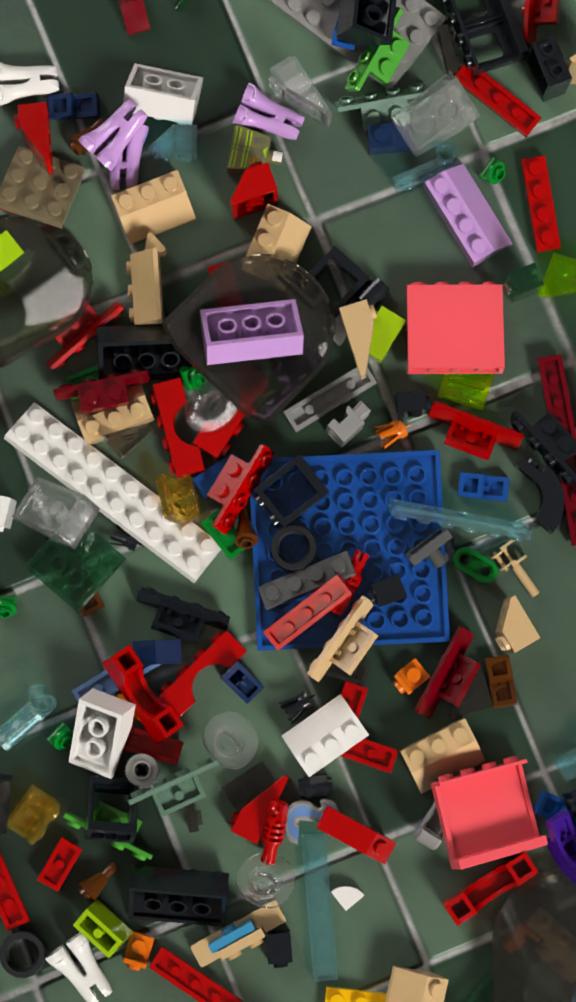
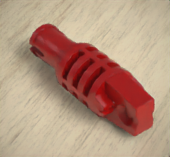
(353, 581)
(274, 830)

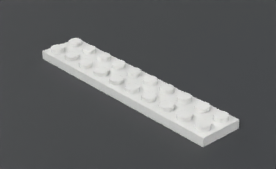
(112, 490)

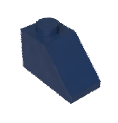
(385, 139)

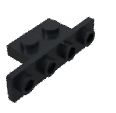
(550, 441)
(180, 617)

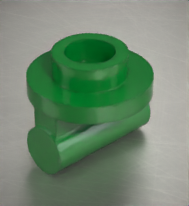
(493, 171)
(191, 378)
(8, 606)
(61, 737)

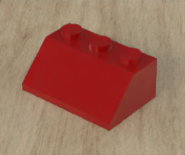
(254, 191)

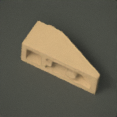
(359, 330)

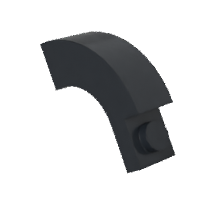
(550, 492)

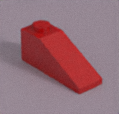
(36, 131)
(251, 819)
(356, 834)

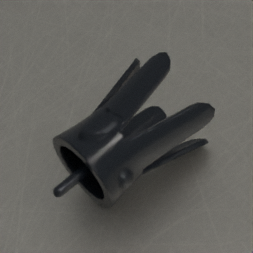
(129, 542)
(297, 705)

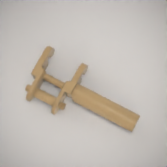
(517, 568)

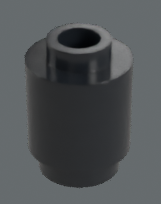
(373, 291)
(315, 786)

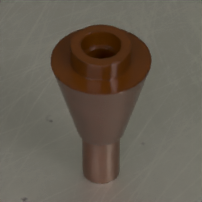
(75, 145)
(245, 534)
(93, 885)

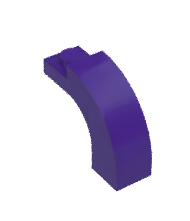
(563, 843)

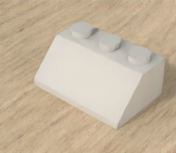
(164, 93)
(324, 735)

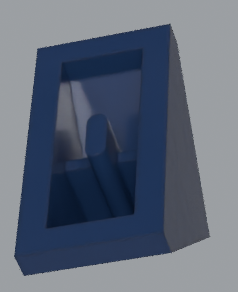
(158, 651)
(242, 682)

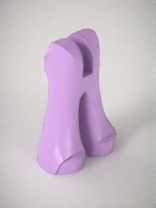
(257, 101)
(97, 139)
(132, 162)

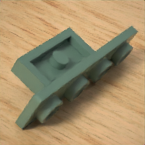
(382, 106)
(177, 792)

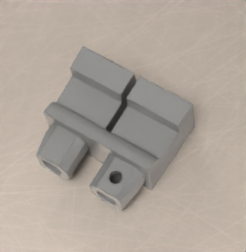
(350, 426)

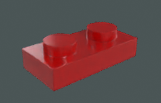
(60, 864)

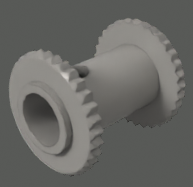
(142, 760)

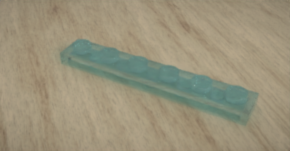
(450, 518)

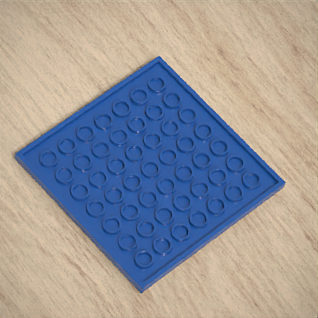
(353, 519)

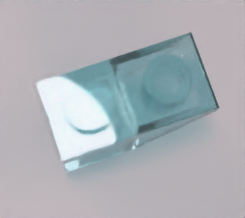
(177, 142)

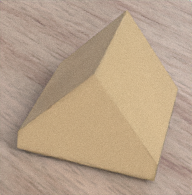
(153, 242)

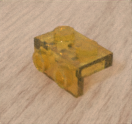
(178, 499)
(33, 814)

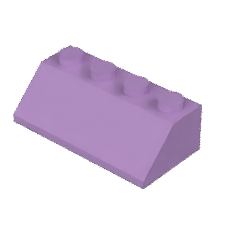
(466, 214)
(251, 332)

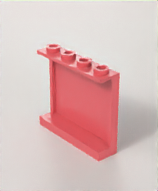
(455, 328)
(486, 813)

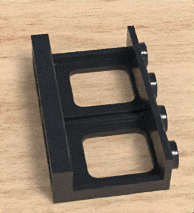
(498, 20)

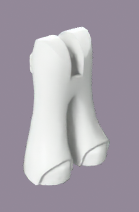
(37, 81)
(65, 964)

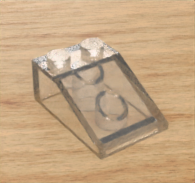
(297, 90)
(435, 115)
(56, 512)

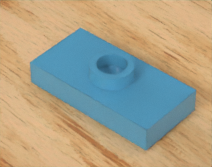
(231, 934)

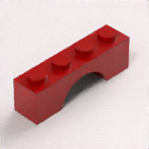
(170, 399)
(217, 442)
(223, 651)
(127, 673)
(489, 886)

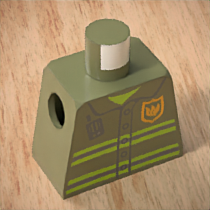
(249, 148)

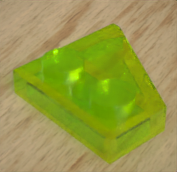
(560, 277)
(466, 389)

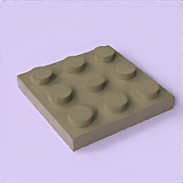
(35, 193)

